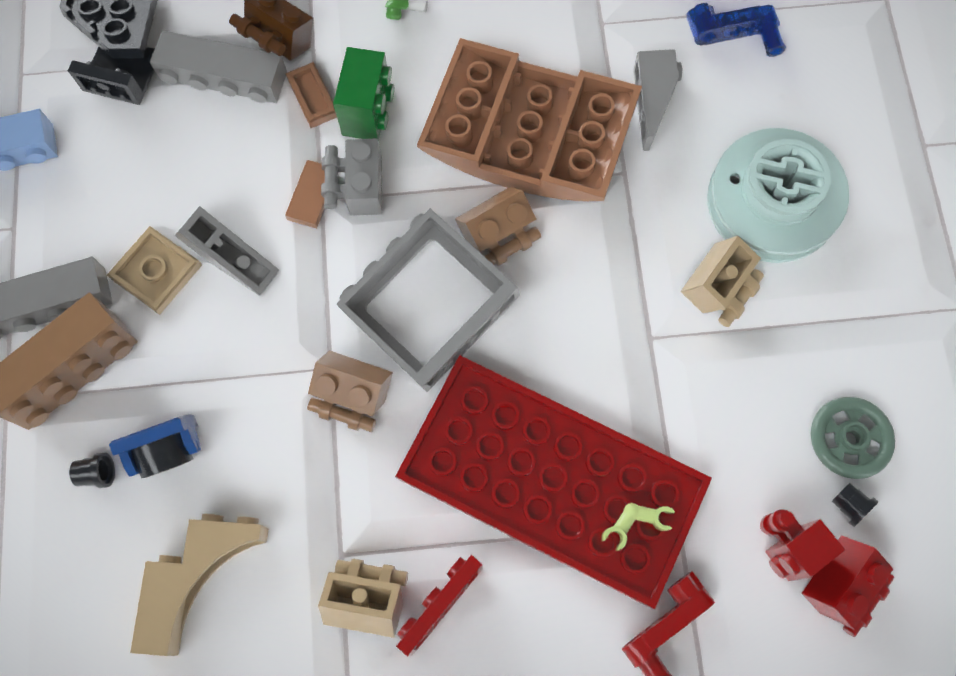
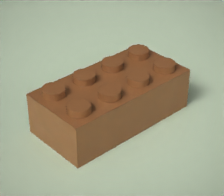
(61, 361)

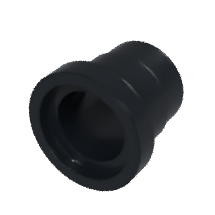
(93, 471)
(854, 504)

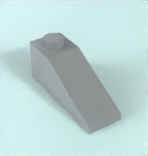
(658, 75)
(226, 251)

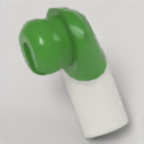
(395, 7)

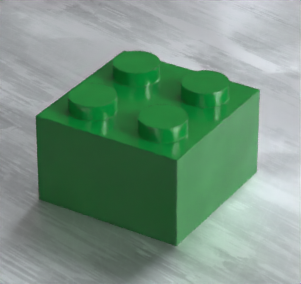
(363, 94)

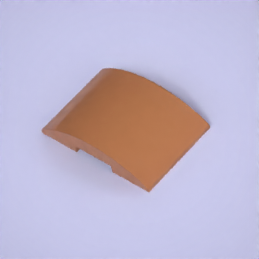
(529, 124)

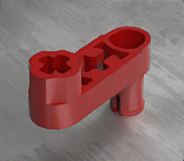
(691, 602)

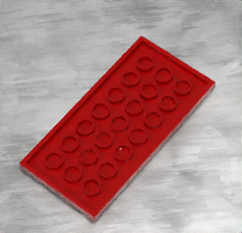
(553, 479)

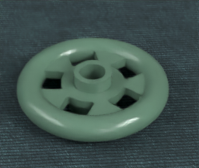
(833, 458)

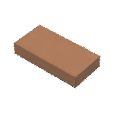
(311, 94)
(307, 203)

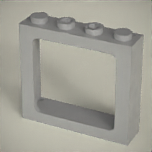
(398, 254)

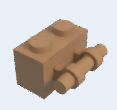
(496, 220)
(351, 385)

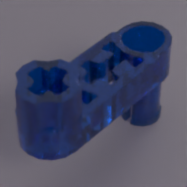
(715, 28)

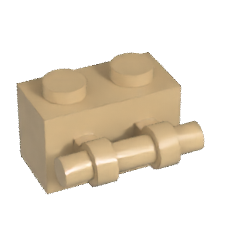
(725, 280)
(363, 597)

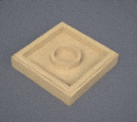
(154, 270)

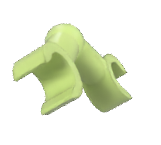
(630, 514)

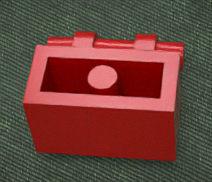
(800, 548)
(851, 585)

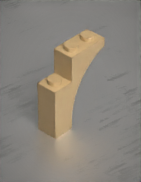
(172, 587)

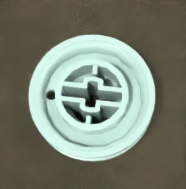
(787, 194)

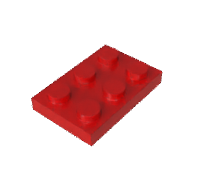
(438, 604)

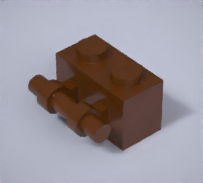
(275, 26)

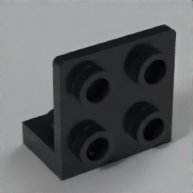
(114, 77)

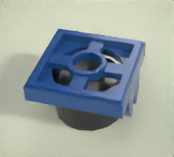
(158, 447)

